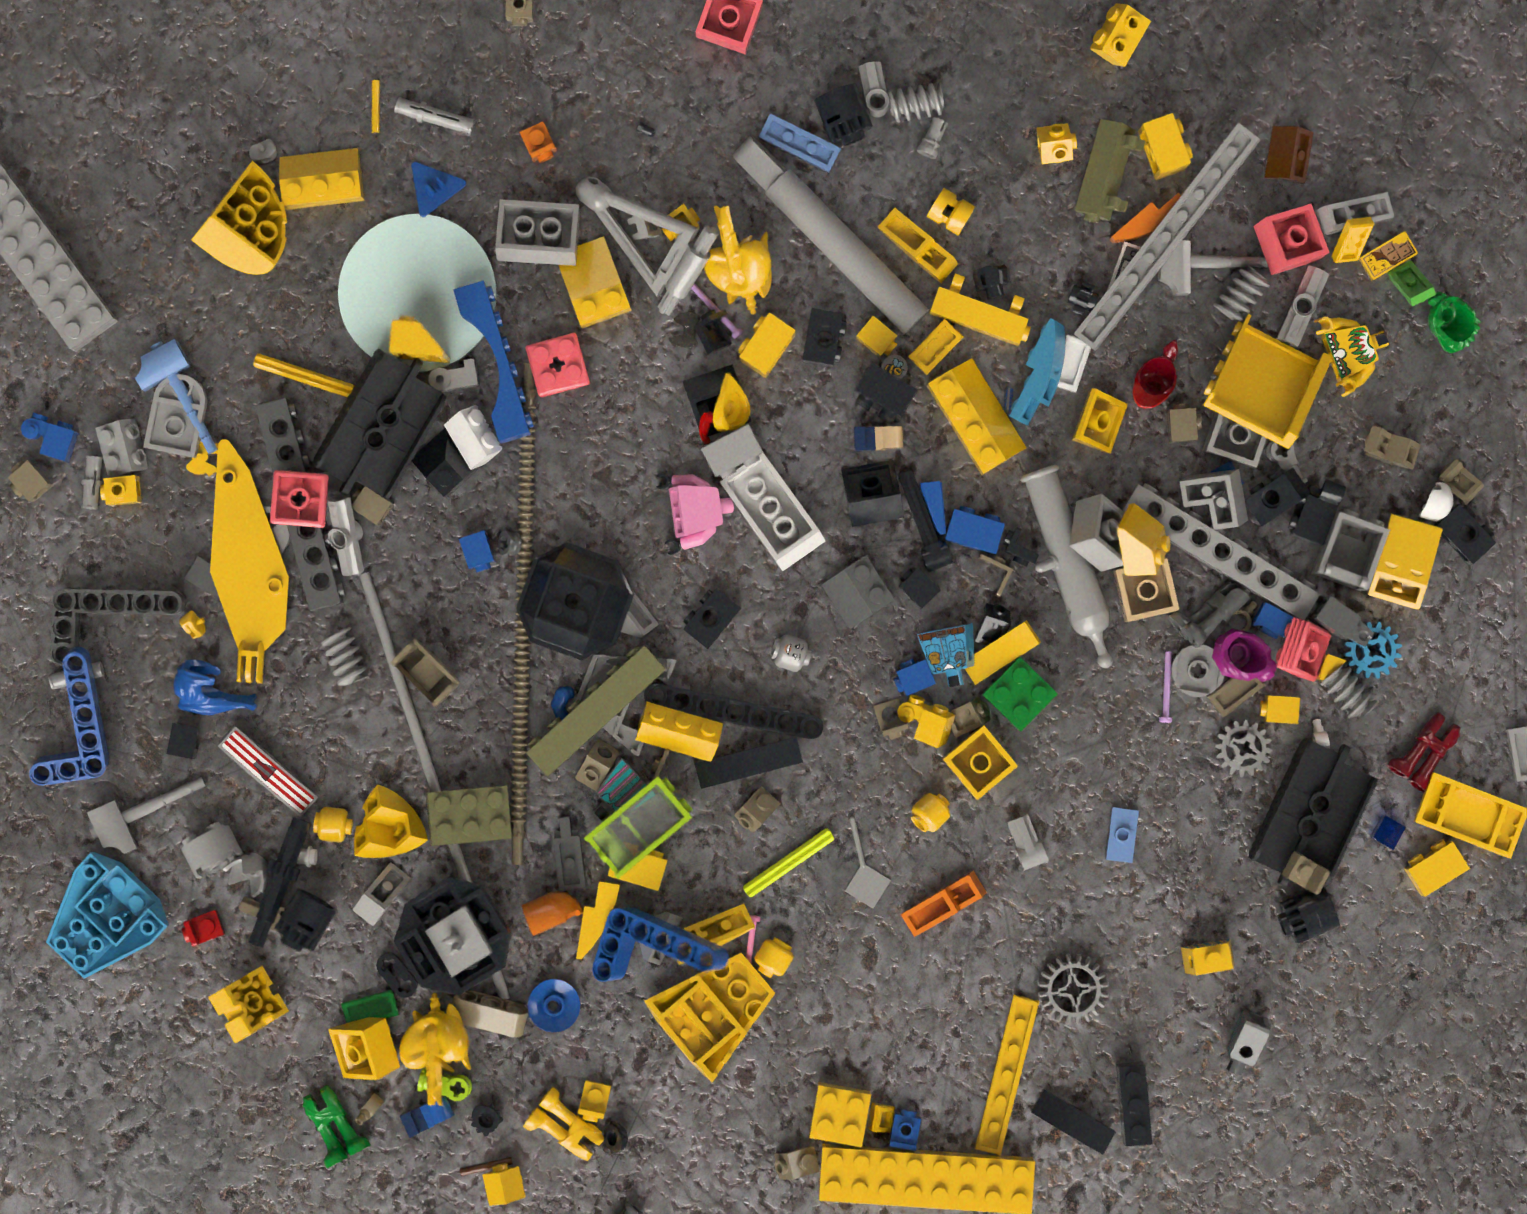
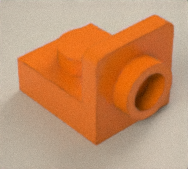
(538, 142)

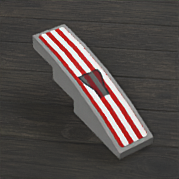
(267, 770)

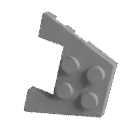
(597, 672)

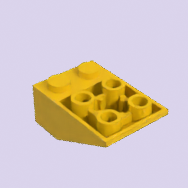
(1405, 562)

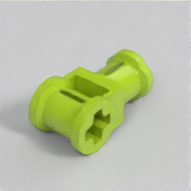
(448, 1082)

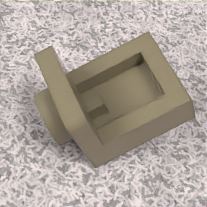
(1461, 481)
(756, 809)
(796, 1163)

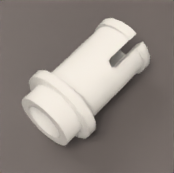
(308, 856)

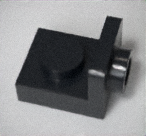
(994, 624)

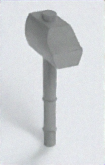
(1177, 268)
(111, 823)

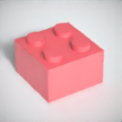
(729, 23)
(1291, 239)

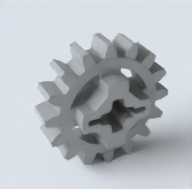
(1249, 737)

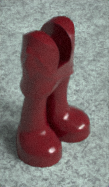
(1404, 766)

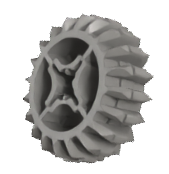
(1076, 1012)

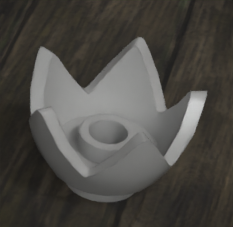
(251, 868)

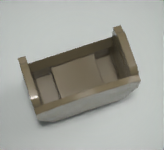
(426, 672)

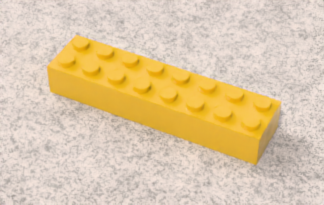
(926, 1179)

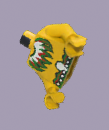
(1351, 350)

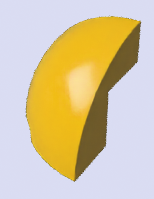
(388, 826)

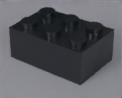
(884, 394)

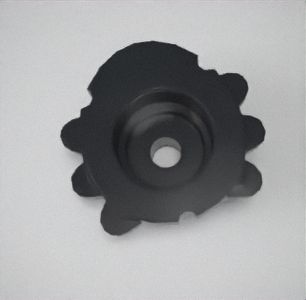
(480, 1119)
(615, 1137)

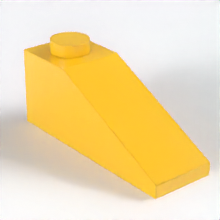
(723, 926)

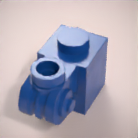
(58, 439)

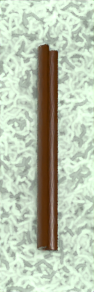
(484, 1166)

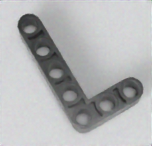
(105, 606)

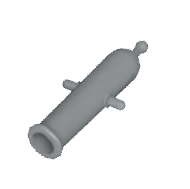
(1073, 573)

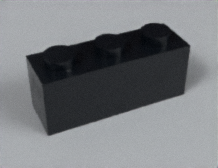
(1134, 1104)

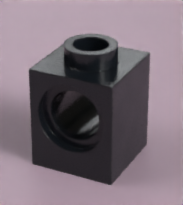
(918, 587)

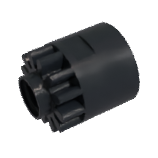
(844, 114)
(1308, 915)
(304, 920)

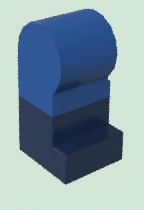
(425, 1116)

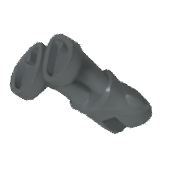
(1215, 609)

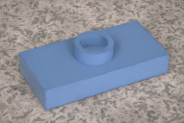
(1122, 835)

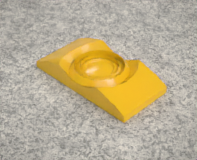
(1471, 815)

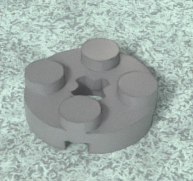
(1185, 680)

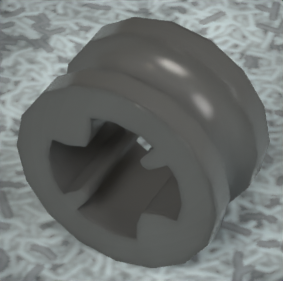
(509, 543)

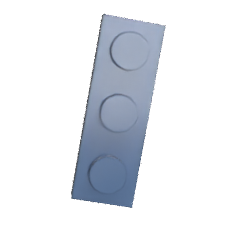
(799, 143)

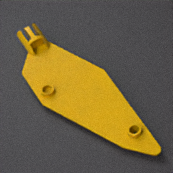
(246, 564)

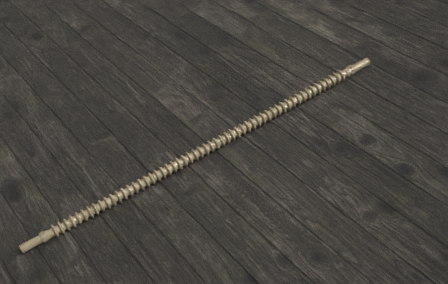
(518, 812)

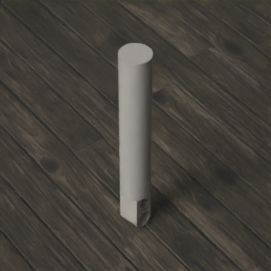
(831, 236)

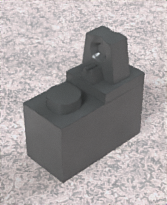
(1340, 621)

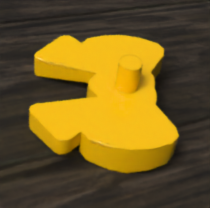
(199, 464)

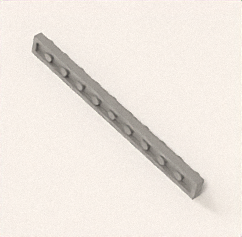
(1167, 236)

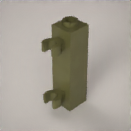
(1106, 170)

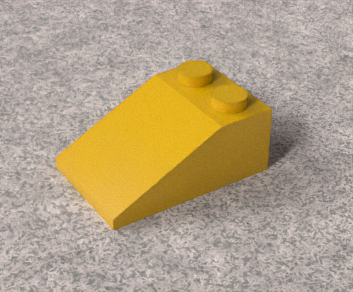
(594, 284)

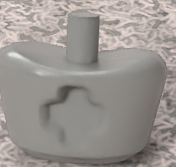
(263, 152)

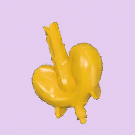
(740, 267)
(433, 1043)

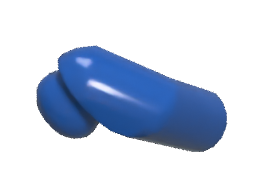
(560, 700)

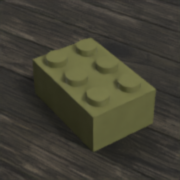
(468, 815)

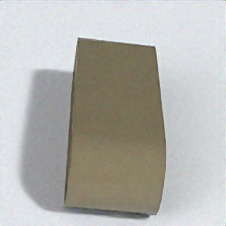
(491, 1013)

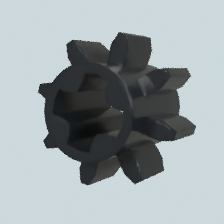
(1082, 298)

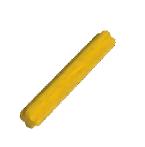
(303, 375)

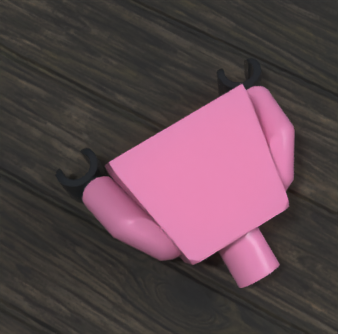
(694, 509)

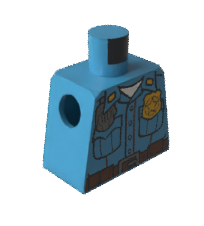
(949, 651)

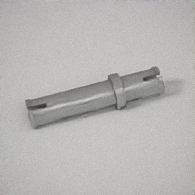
(433, 115)

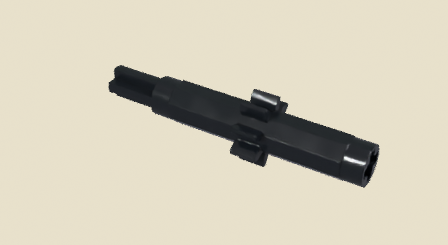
(282, 872)

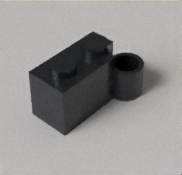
(1317, 512)

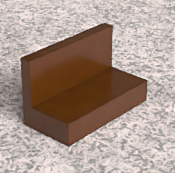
(1289, 154)

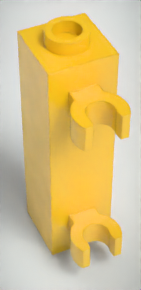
(981, 316)

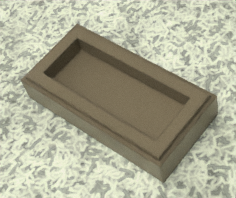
(1233, 693)

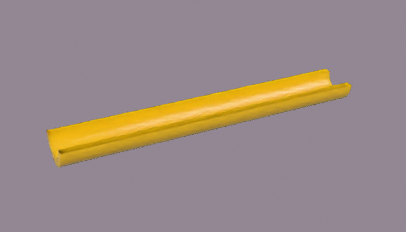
(375, 106)

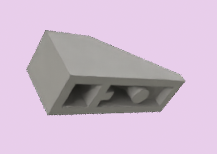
(1334, 216)

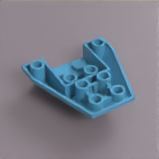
(104, 916)

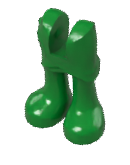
(322, 1121)

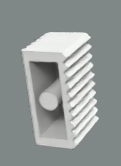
(473, 437)

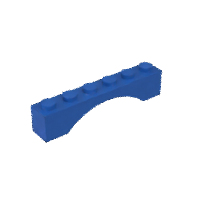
(508, 414)

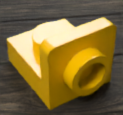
(594, 1100)

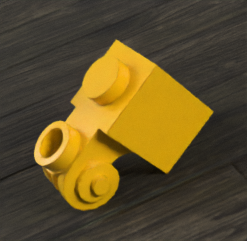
(933, 720)

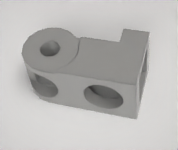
(455, 379)

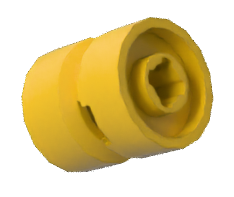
(959, 215)

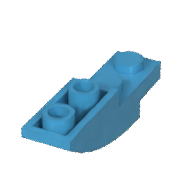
(1047, 362)

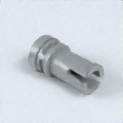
(930, 144)

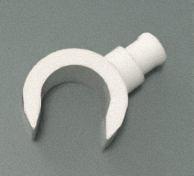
(1319, 735)

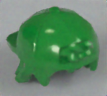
(1452, 322)

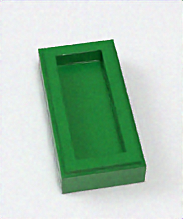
(375, 1005)

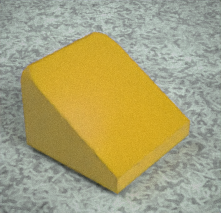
(1329, 665)

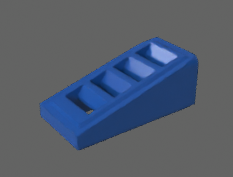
(933, 497)

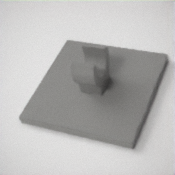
(459, 941)

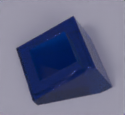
(1387, 832)

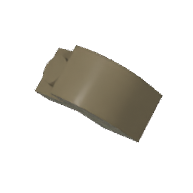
(1391, 448)

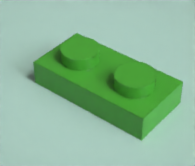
(1411, 283)

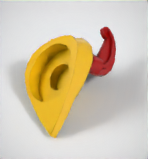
(729, 412)

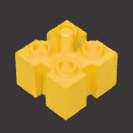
(248, 1004)

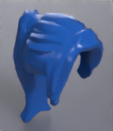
(199, 696)

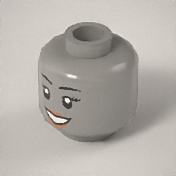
(790, 653)

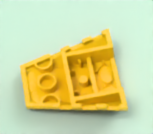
(712, 1012)

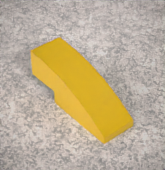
(918, 245)
(596, 916)

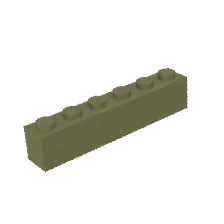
(596, 710)

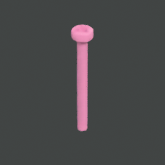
(751, 937)

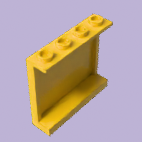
(1265, 384)

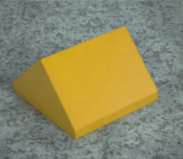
(1099, 421)

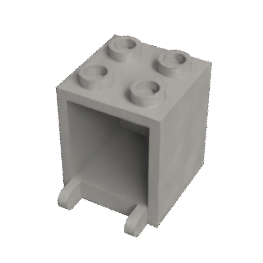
(1349, 559)

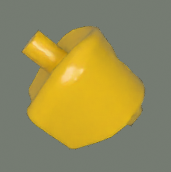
(193, 624)

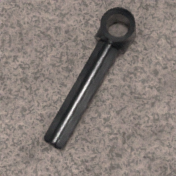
(935, 552)

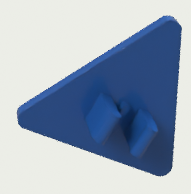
(433, 187)

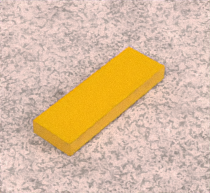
(1002, 651)

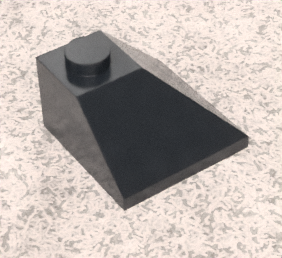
(443, 464)

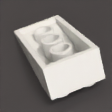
(773, 512)

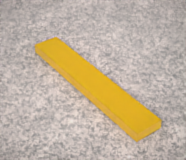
(1006, 1074)

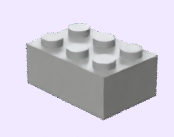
(537, 232)

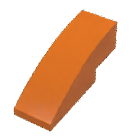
(1144, 222)
(944, 903)

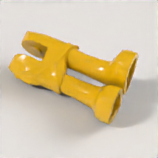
(577, 1126)

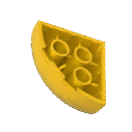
(246, 225)

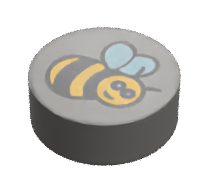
(895, 366)

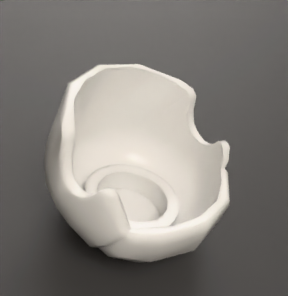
(1438, 503)

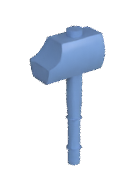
(166, 362)

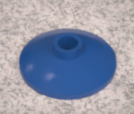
(567, 1005)

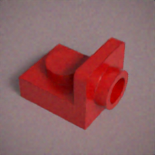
(203, 928)

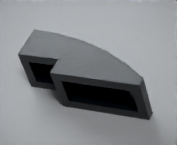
(1073, 1121)

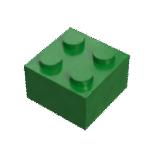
(1019, 694)

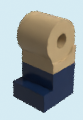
(878, 438)

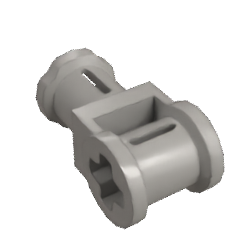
(1284, 461)

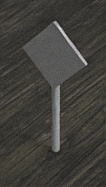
(867, 883)

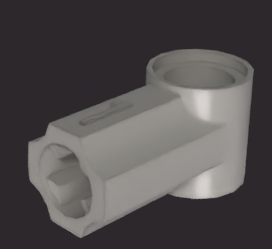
(874, 86)
(1029, 848)

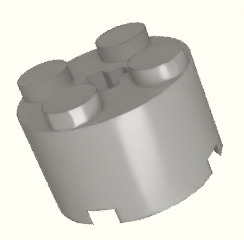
(211, 850)

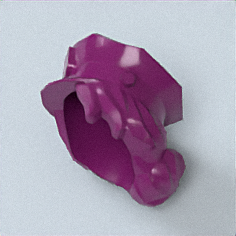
(1243, 656)

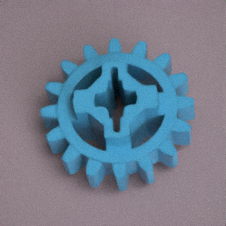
(1386, 659)

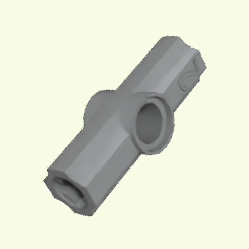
(1310, 291)
(345, 534)

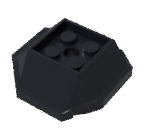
(602, 606)
(432, 908)

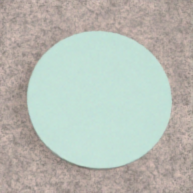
(411, 271)

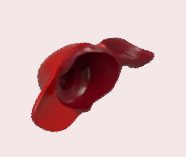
(1156, 378)

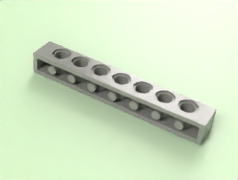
(1305, 591)

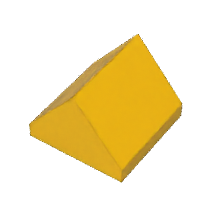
(880, 1117)

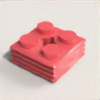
(550, 381)
(289, 484)
(1303, 649)

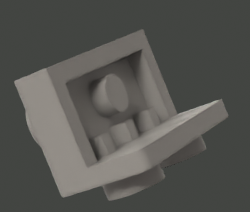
(121, 447)

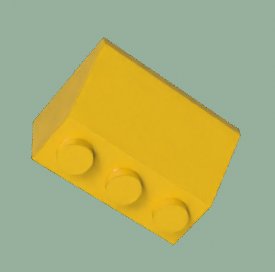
(320, 179)
(413, 341)

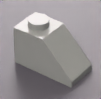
(381, 894)

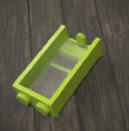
(639, 826)

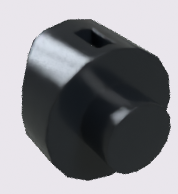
(991, 280)

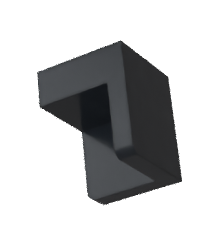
(183, 741)

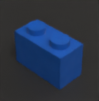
(974, 531)

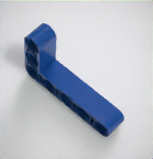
(82, 725)
(657, 930)

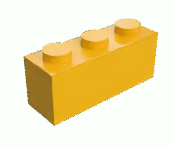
(679, 731)

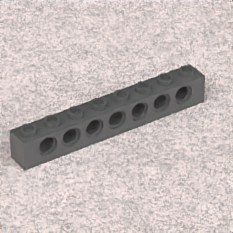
(268, 416)

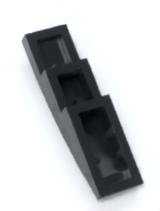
(748, 762)

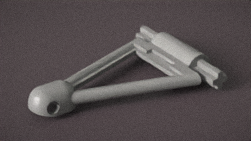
(683, 260)

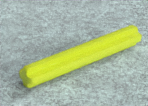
(788, 862)

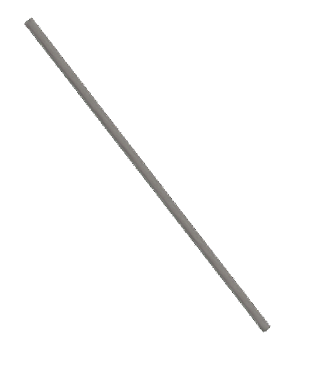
(417, 735)

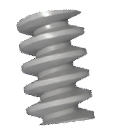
(916, 102)
(1242, 294)
(344, 657)
(1349, 693)

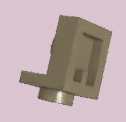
(970, 716)
(1305, 873)

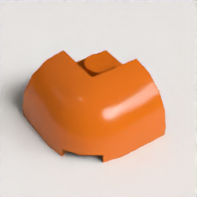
(550, 910)

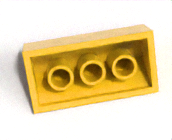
(976, 416)

